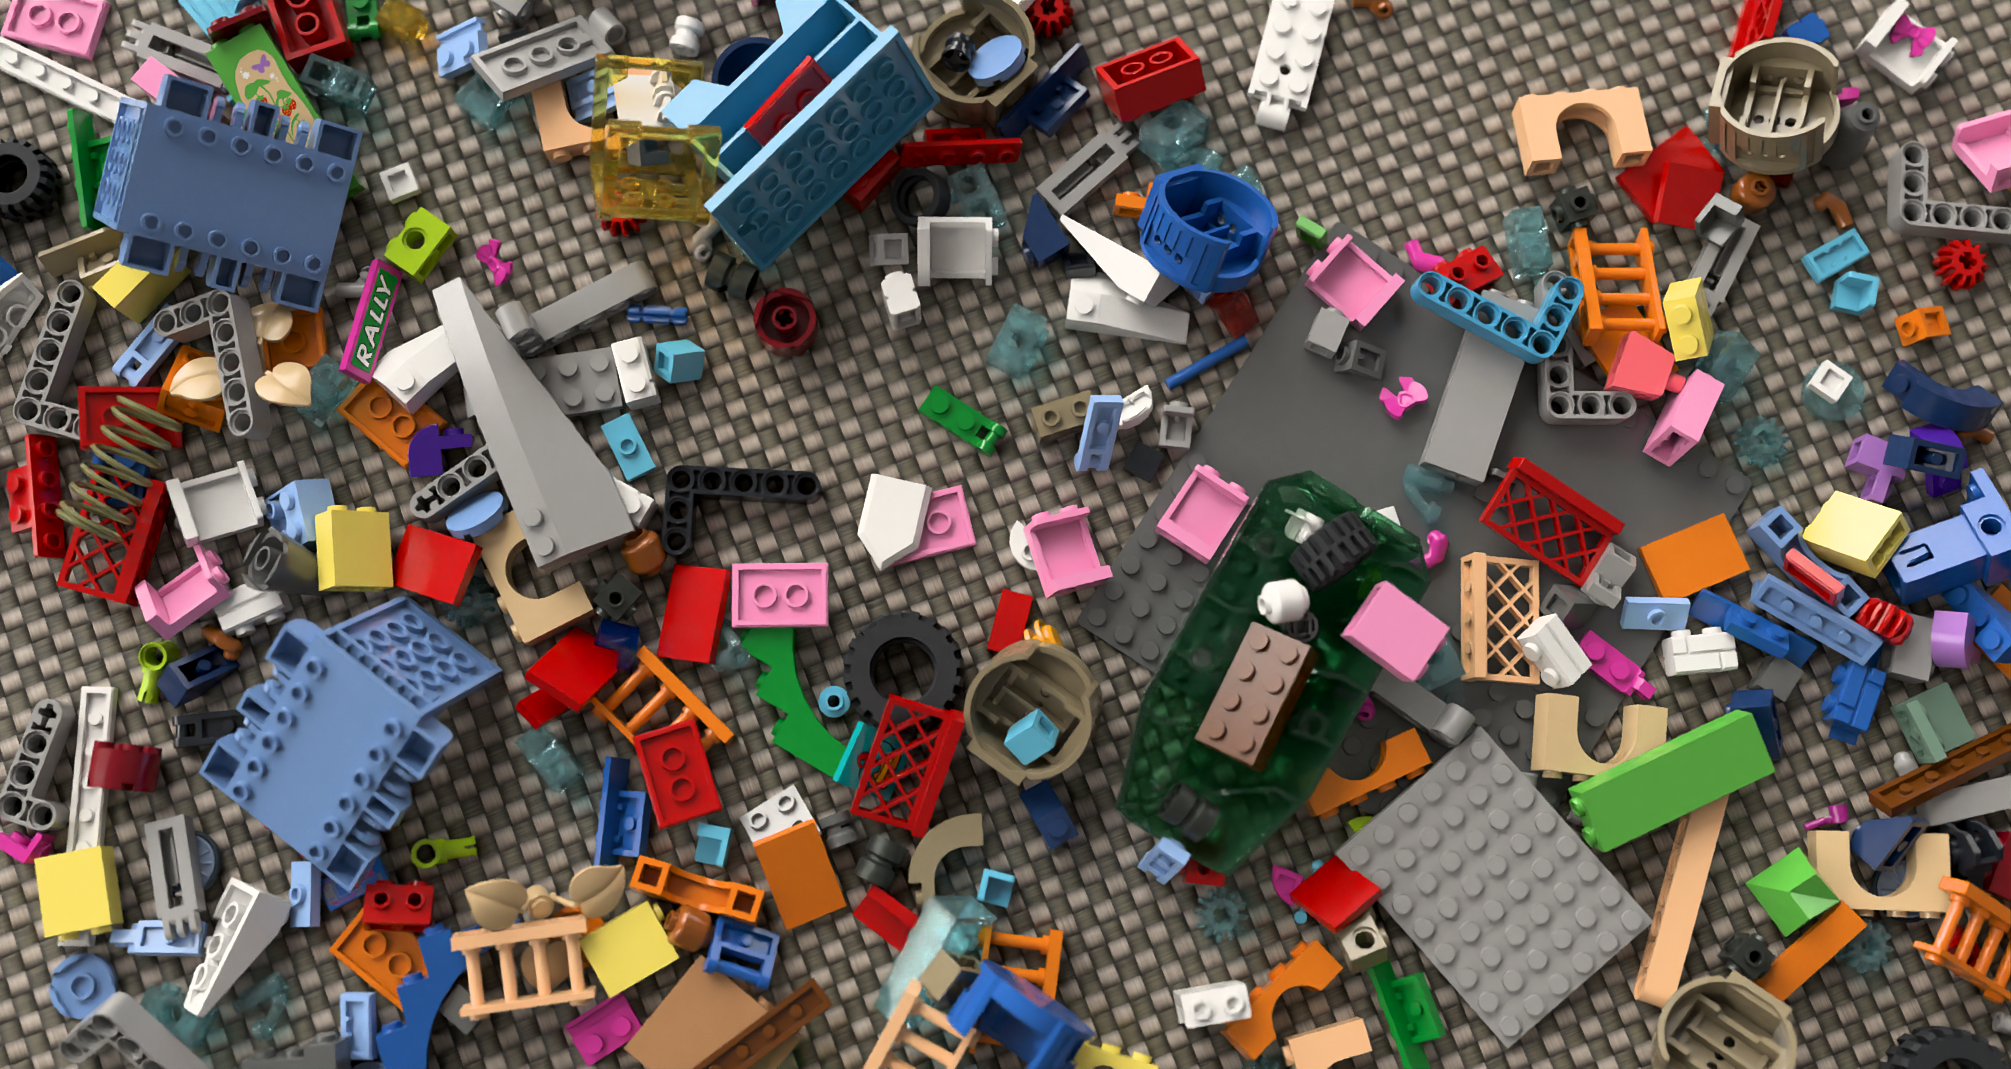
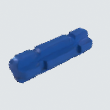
(657, 314)

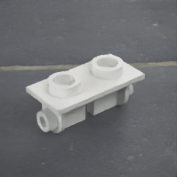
(1302, 525)

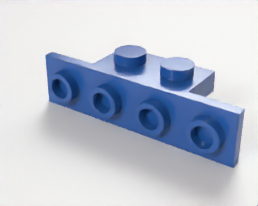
(1751, 628)
(622, 816)

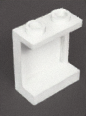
(1894, 59)
(956, 248)
(217, 504)
(1212, 1003)

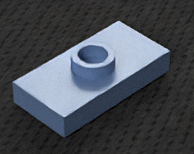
(1655, 613)
(305, 894)
(359, 1023)

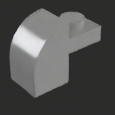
(1609, 576)

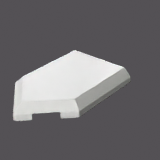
(893, 518)

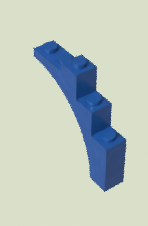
(1992, 623)
(420, 996)

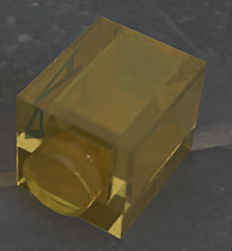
(402, 21)

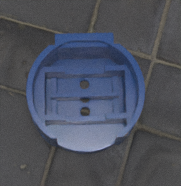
(1187, 235)
(1020, 1018)

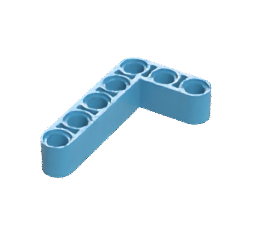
(1500, 317)

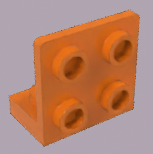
(205, 414)

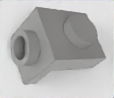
(1176, 426)

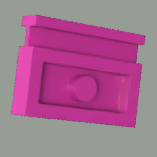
(604, 1028)

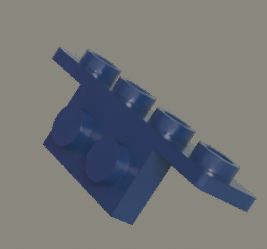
(1051, 99)

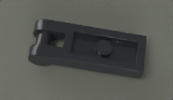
(208, 725)

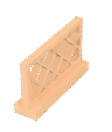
(1475, 613)

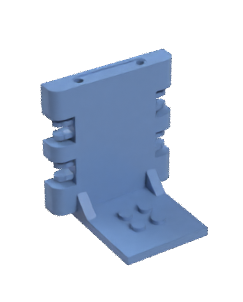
(226, 191)
(345, 730)

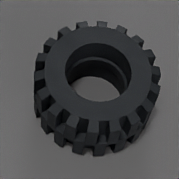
(39, 187)
(1333, 551)

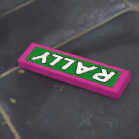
(370, 321)

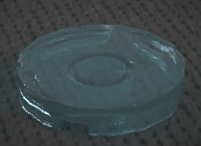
(1847, 404)

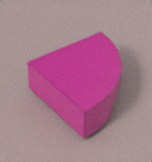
(1848, 96)
(1284, 882)

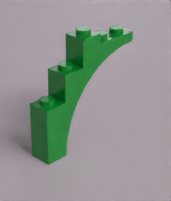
(800, 731)

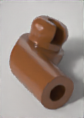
(1380, 8)
(1836, 206)
(1984, 435)
(231, 645)

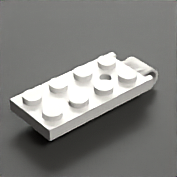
(1293, 41)

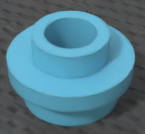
(838, 711)

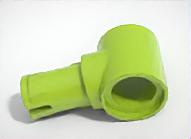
(153, 668)
(444, 850)

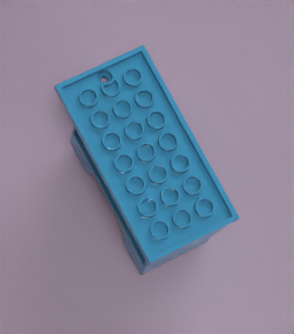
(828, 146)

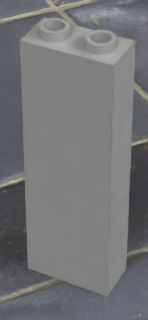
(1475, 401)

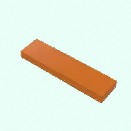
(1811, 951)

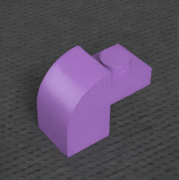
(1867, 458)
(1953, 640)

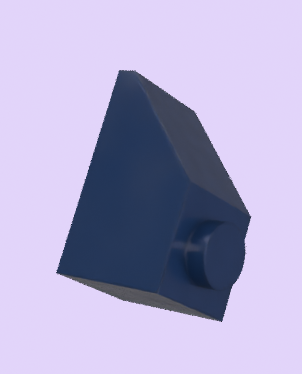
(1042, 236)
(1924, 456)
(195, 675)
(1764, 710)
(1048, 814)
(1886, 841)

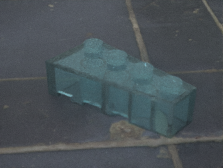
(943, 924)

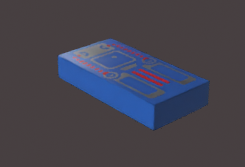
(337, 896)

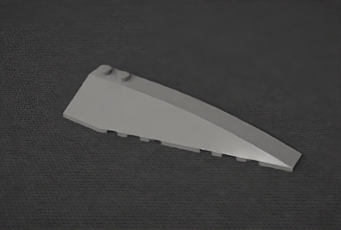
(547, 468)

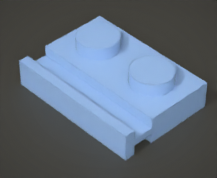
(458, 46)
(581, 97)

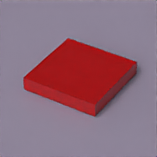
(1684, 194)
(1335, 894)

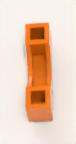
(1398, 757)
(712, 896)
(1309, 968)

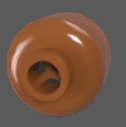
(1753, 192)
(643, 552)
(689, 928)

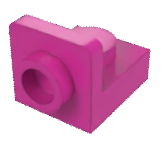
(25, 848)

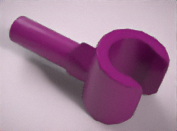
(1837, 814)

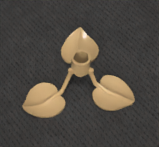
(287, 383)
(498, 902)

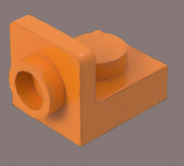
(1130, 204)
(1922, 325)

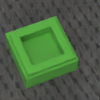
(1311, 233)

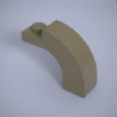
(943, 838)

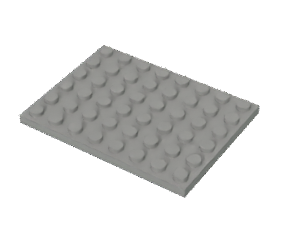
(1494, 886)

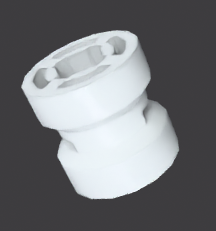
(687, 36)

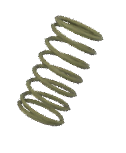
(143, 413)

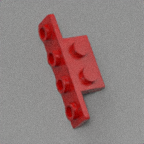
(959, 147)
(36, 495)

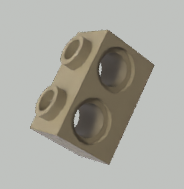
(1060, 417)
(1362, 931)
(949, 976)

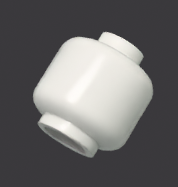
(1283, 601)

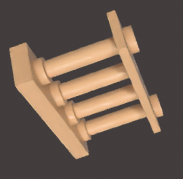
(537, 935)
(898, 1031)

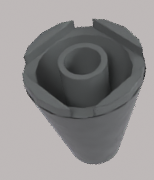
(1854, 134)
(281, 565)

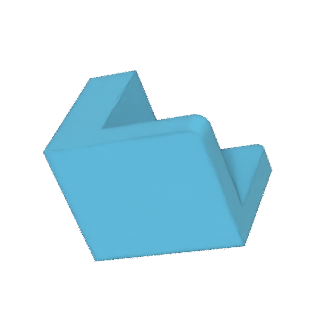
(1854, 293)
(679, 361)
(1031, 737)
(713, 844)
(995, 887)

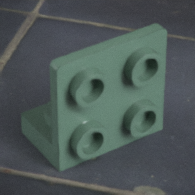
(1933, 723)

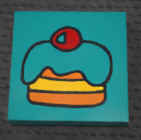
(856, 755)

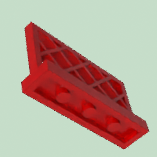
(1755, 23)
(1557, 495)
(139, 550)
(935, 765)

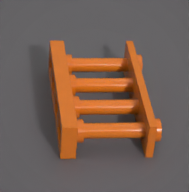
(1590, 319)
(671, 688)
(1982, 908)
(1043, 977)

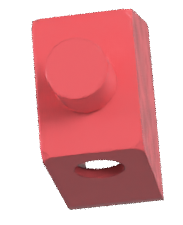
(1643, 369)

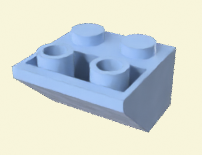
(295, 509)

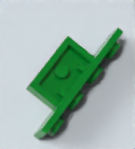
(89, 161)
(1408, 1012)

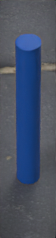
(1206, 362)

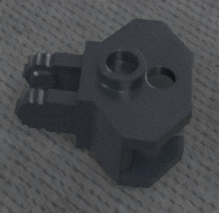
(1968, 853)

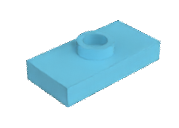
(1835, 256)
(628, 447)

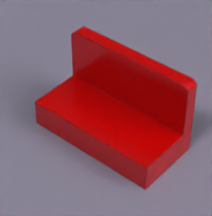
(886, 916)

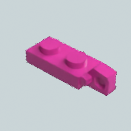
(1614, 667)

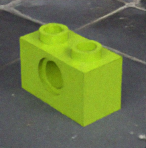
(421, 261)

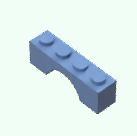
(1778, 533)

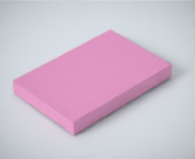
(57, 25)
(945, 526)
(780, 595)

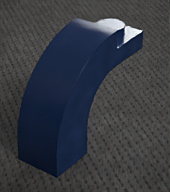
(1941, 405)

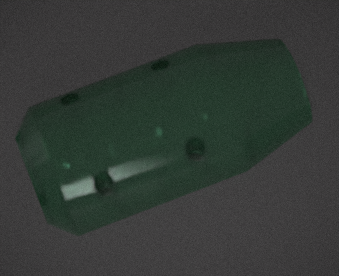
(1181, 692)

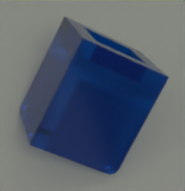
(619, 638)

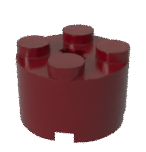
(776, 308)
(124, 767)

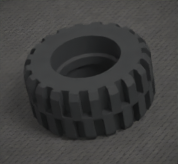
(893, 630)
(1939, 1043)

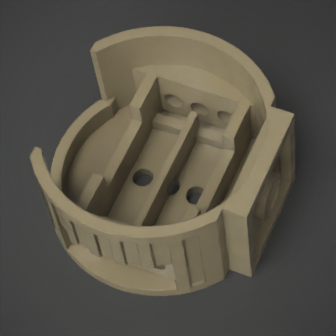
(1772, 82)
(959, 95)
(1007, 691)
(1720, 1009)

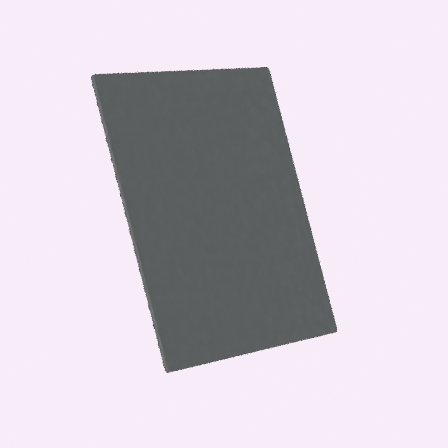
(1298, 415)

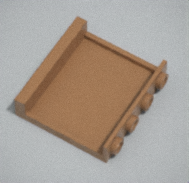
(701, 1018)

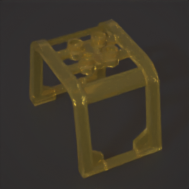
(648, 197)

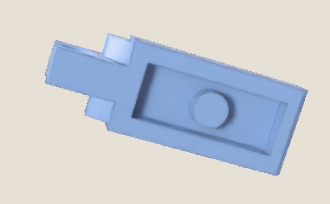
(148, 939)

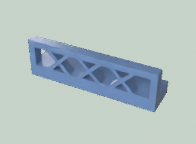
(1815, 619)

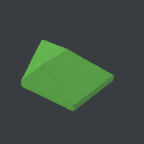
(1792, 892)

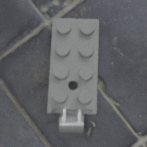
(548, 54)
(577, 381)

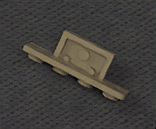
(90, 254)

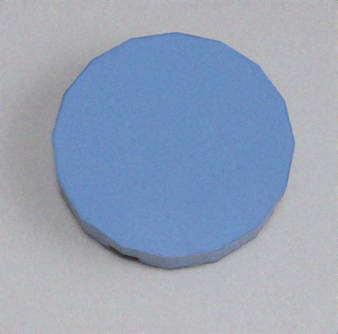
(997, 60)
(477, 515)
(82, 984)

